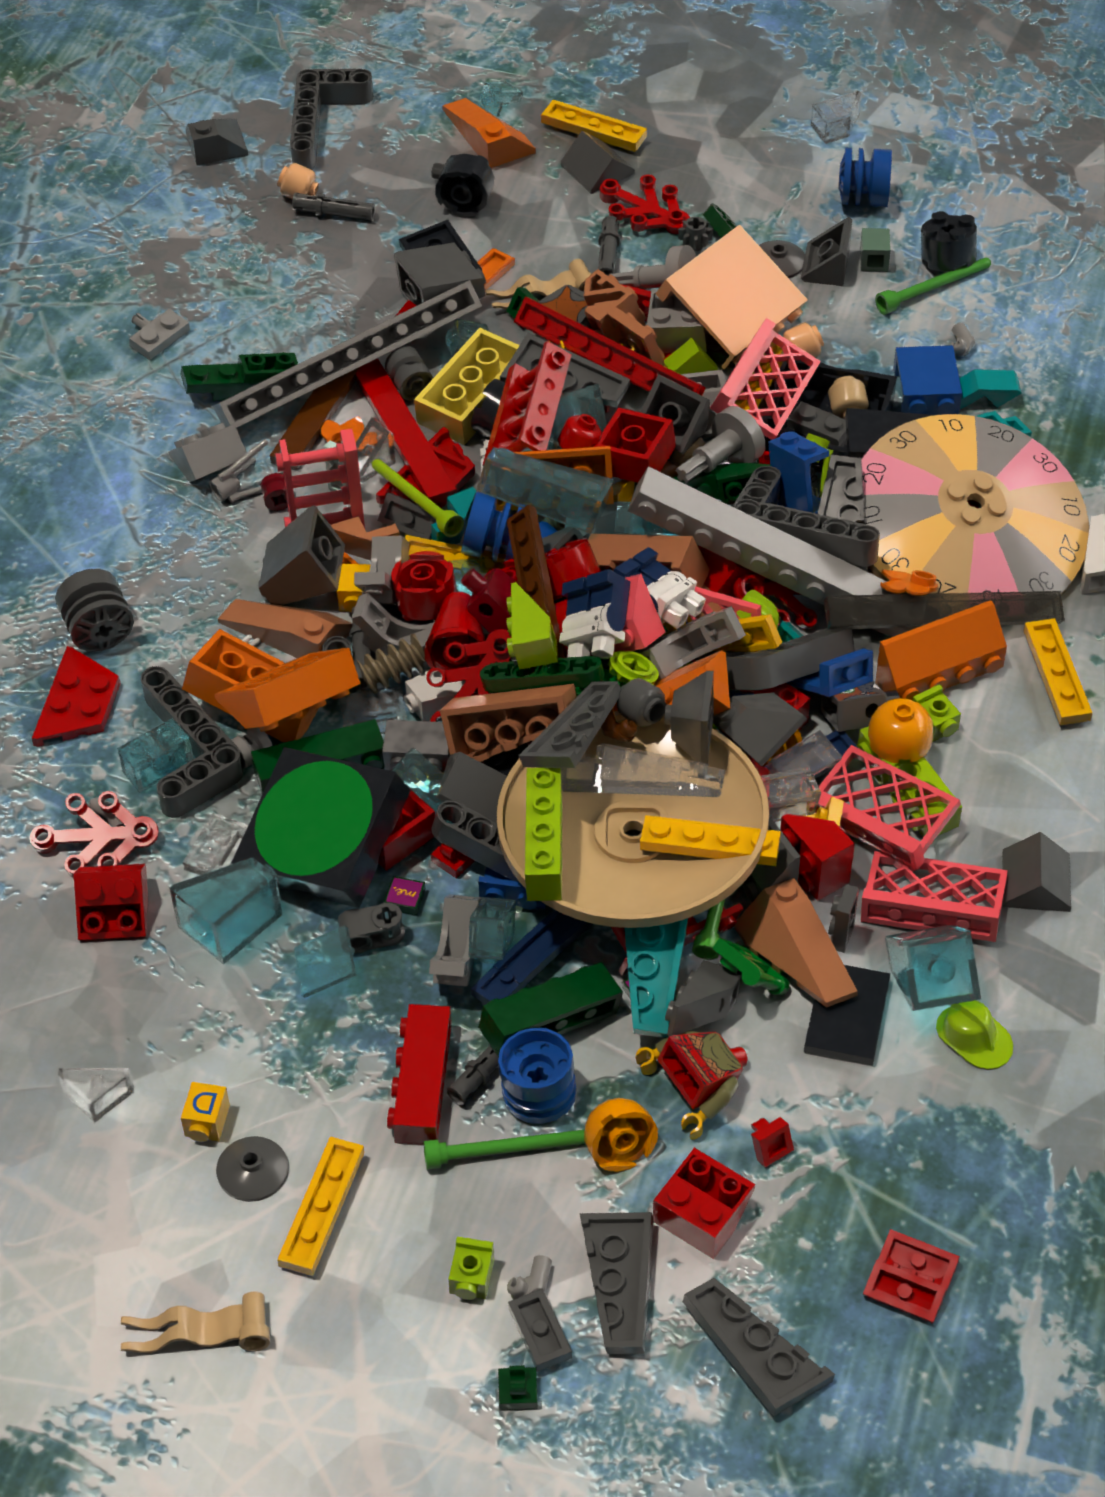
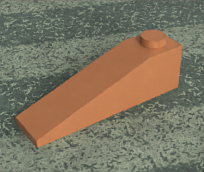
(284, 627)
(792, 937)

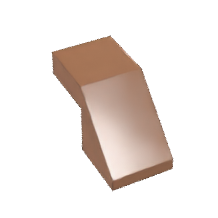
(357, 540)

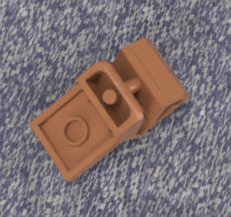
(615, 314)

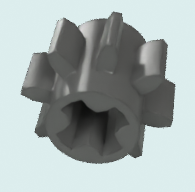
(695, 233)

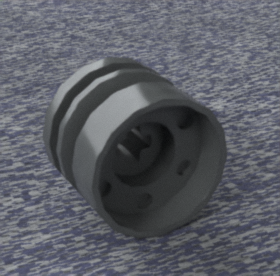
(94, 610)

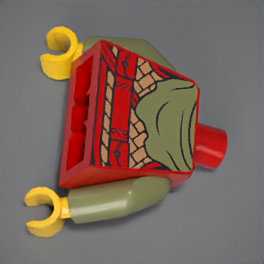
(701, 1070)

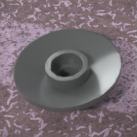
(785, 255)
(256, 1180)

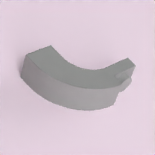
(384, 556)
(382, 628)
(693, 640)
(452, 960)

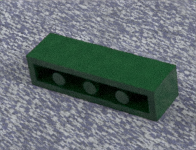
(354, 743)
(557, 1005)

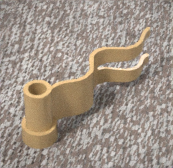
(574, 276)
(206, 1329)

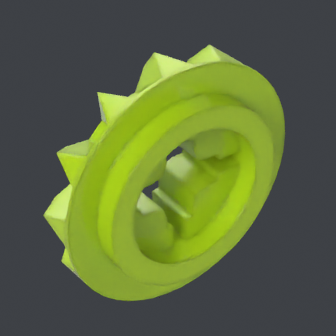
(642, 667)

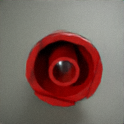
(453, 624)

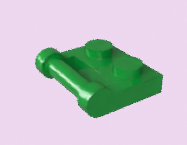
(754, 969)

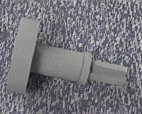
(654, 276)
(735, 438)

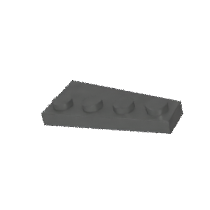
(580, 372)
(844, 491)
(574, 729)
(620, 1273)
(762, 1357)

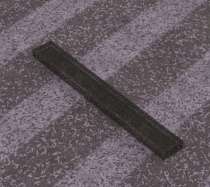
(916, 611)

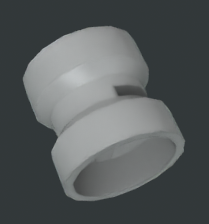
(250, 742)

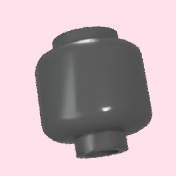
(641, 702)

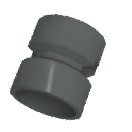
(407, 371)

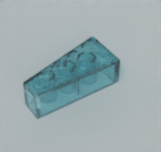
(553, 489)

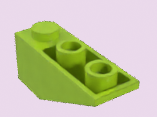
(531, 631)

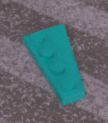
(653, 974)

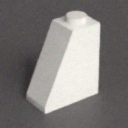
(1094, 563)

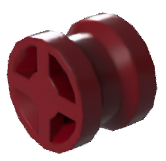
(274, 491)

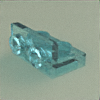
(420, 777)

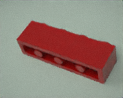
(421, 1075)

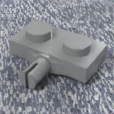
(158, 333)

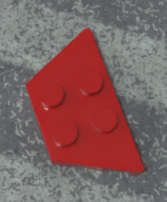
(451, 456)
(77, 699)

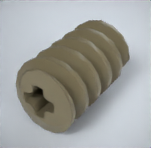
(393, 663)

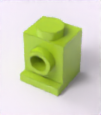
(941, 710)
(471, 1268)

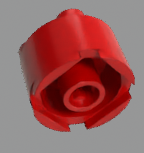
(570, 563)
(422, 585)

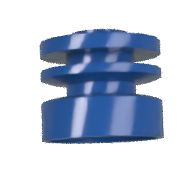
(866, 177)
(487, 528)
(537, 1075)

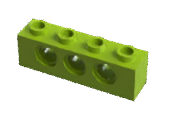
(922, 770)
(543, 834)

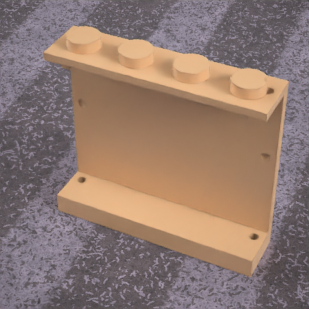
(734, 291)

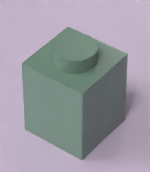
(875, 249)

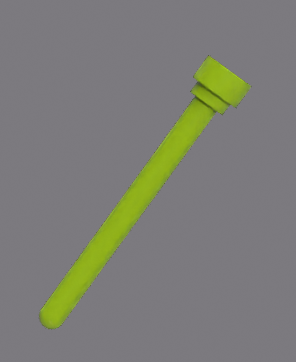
(447, 520)

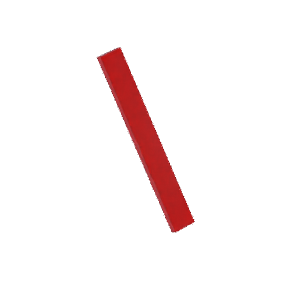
(596, 347)
(408, 437)

